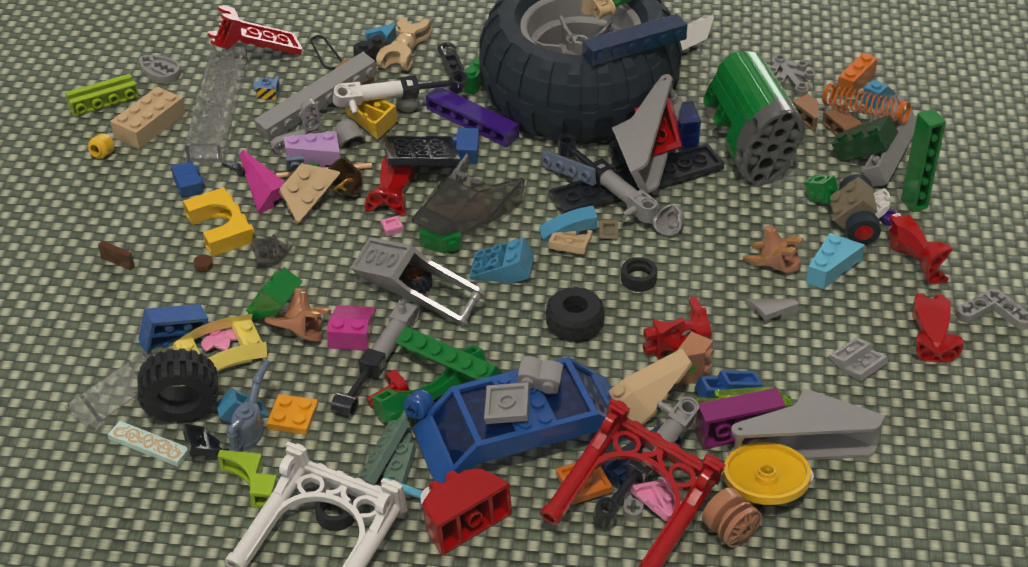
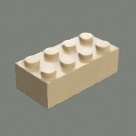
(147, 117)

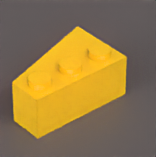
(375, 116)

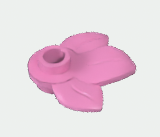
(219, 339)

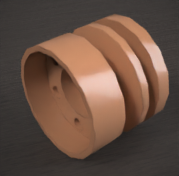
(731, 517)

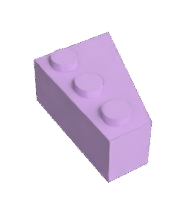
(316, 147)

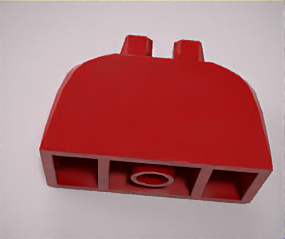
(464, 507)

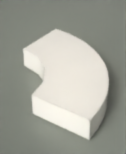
(882, 201)

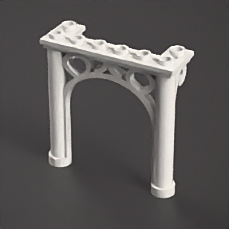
(298, 471)

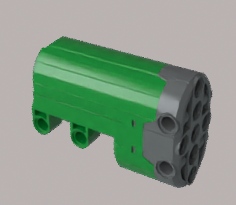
(760, 117)

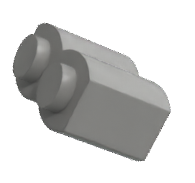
(540, 374)

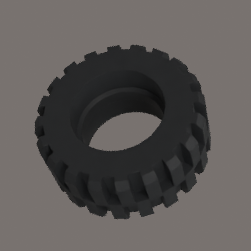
(177, 368)

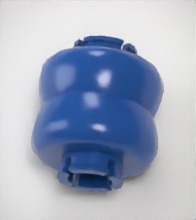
(418, 404)

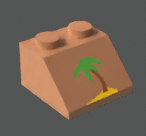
(700, 353)

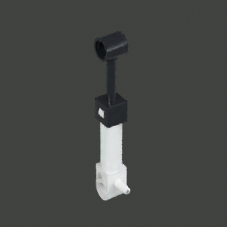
(406, 88)

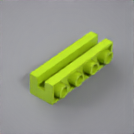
(101, 95)

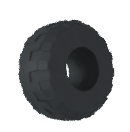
(575, 314)

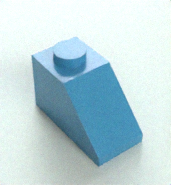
(879, 88)
(231, 401)

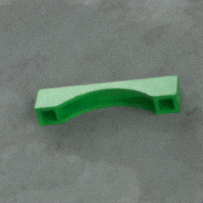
(431, 349)
(390, 402)

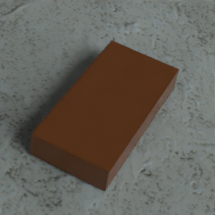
(116, 255)

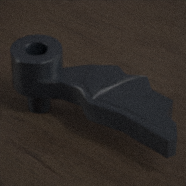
(236, 166)

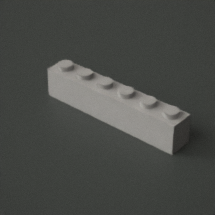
(882, 165)

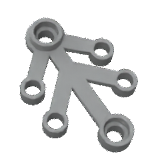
(781, 62)

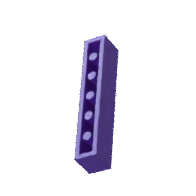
(471, 115)

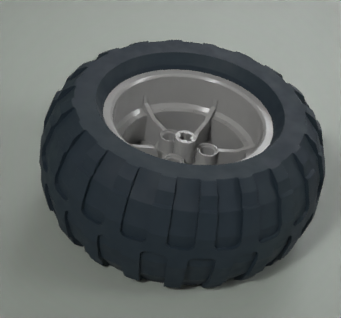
(546, 85)

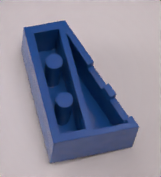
(169, 324)

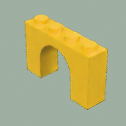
(220, 205)

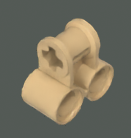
(598, 8)

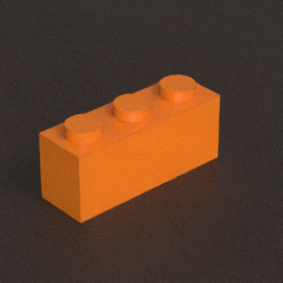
(857, 74)

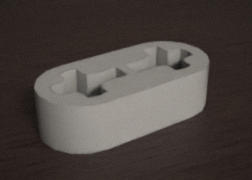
(632, 502)

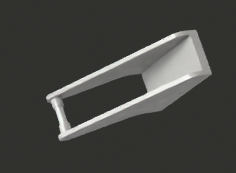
(639, 133)
(384, 262)
(817, 428)

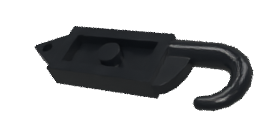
(450, 59)

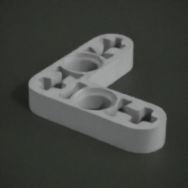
(306, 116)
(997, 301)

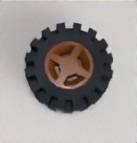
(416, 279)

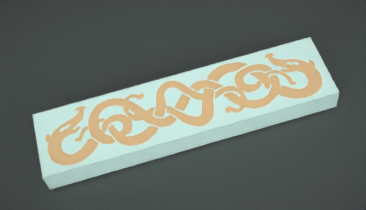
(148, 443)

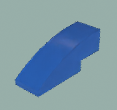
(726, 380)

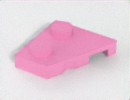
(656, 496)

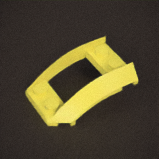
(250, 342)

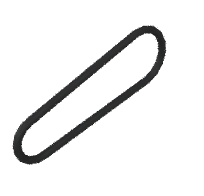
(311, 40)

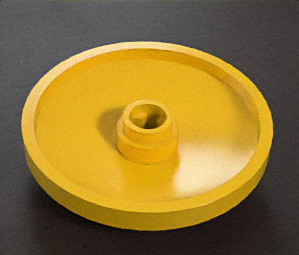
(767, 473)

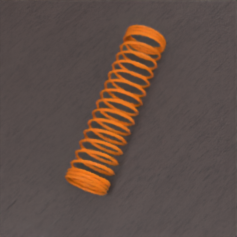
(833, 95)

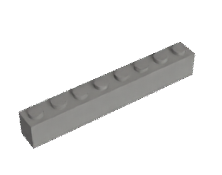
(288, 112)

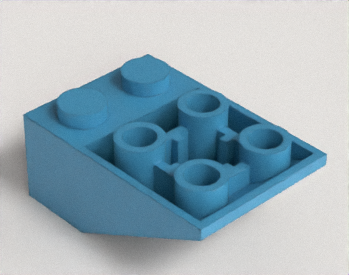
(503, 262)

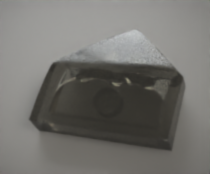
(269, 251)

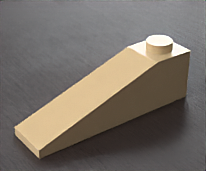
(650, 385)

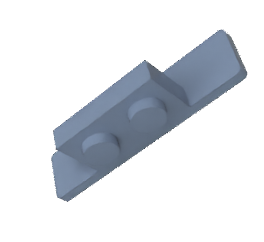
(569, 167)

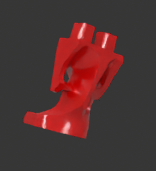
(668, 335)

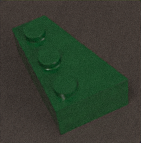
(865, 139)

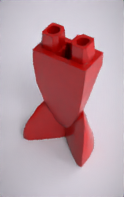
(392, 184)
(909, 239)
(933, 319)

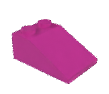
(350, 327)

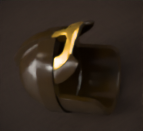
(350, 178)

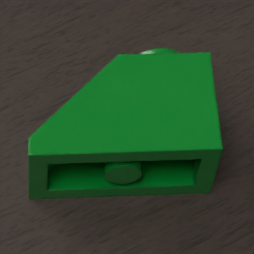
(442, 244)

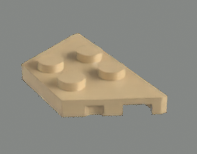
(306, 188)

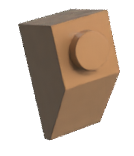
(808, 109)

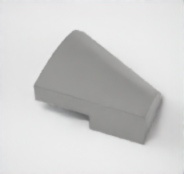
(773, 307)

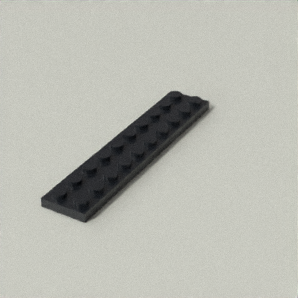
(678, 168)

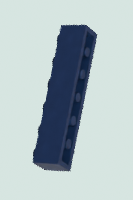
(634, 39)

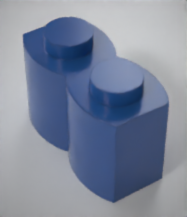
(187, 178)

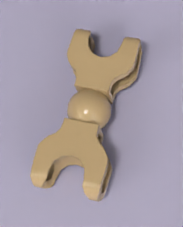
(401, 48)

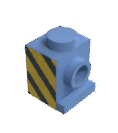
(267, 88)

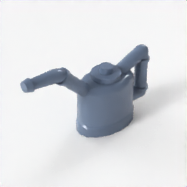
(246, 421)

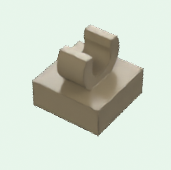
(608, 228)

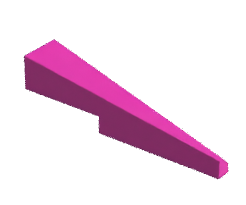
(262, 182)

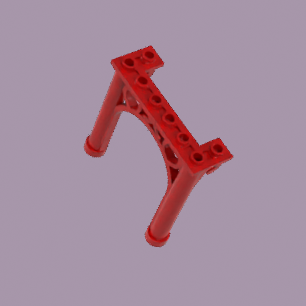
(707, 473)

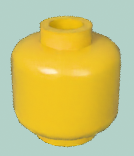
(101, 146)

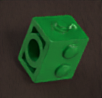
(821, 188)

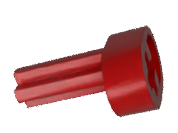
(394, 381)

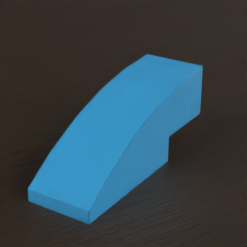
(574, 220)

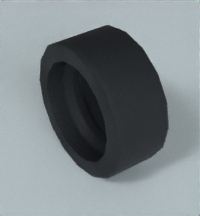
(639, 264)
(333, 523)

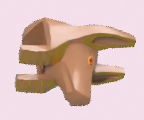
(776, 251)
(301, 318)

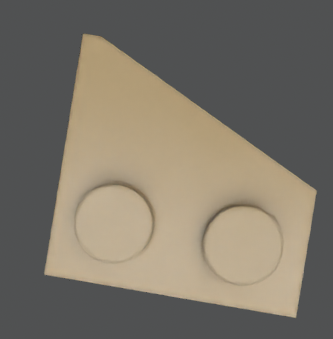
(570, 241)

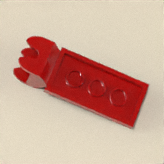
(233, 30)

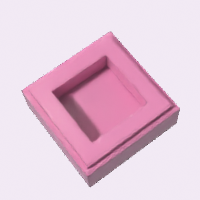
(392, 225)

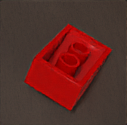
(668, 133)

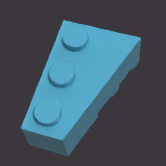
(833, 259)

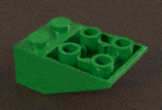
(274, 294)

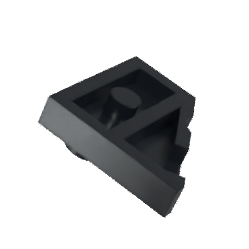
(201, 441)

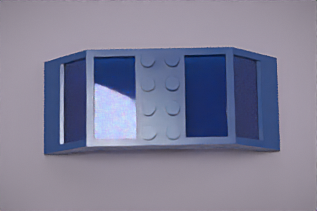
(458, 438)

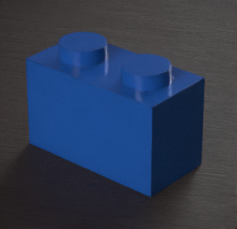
(467, 141)

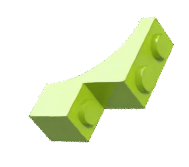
(250, 468)

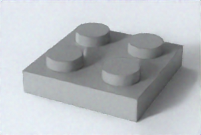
(507, 403)

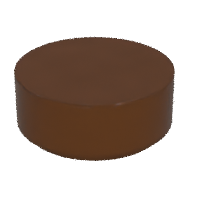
(203, 263)

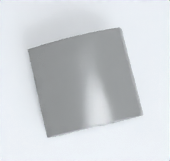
(858, 359)

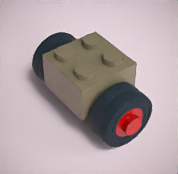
(856, 209)

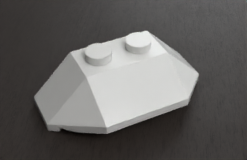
(697, 32)

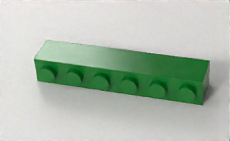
(923, 160)

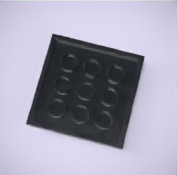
(420, 151)

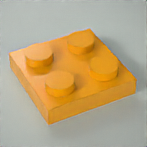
(292, 414)

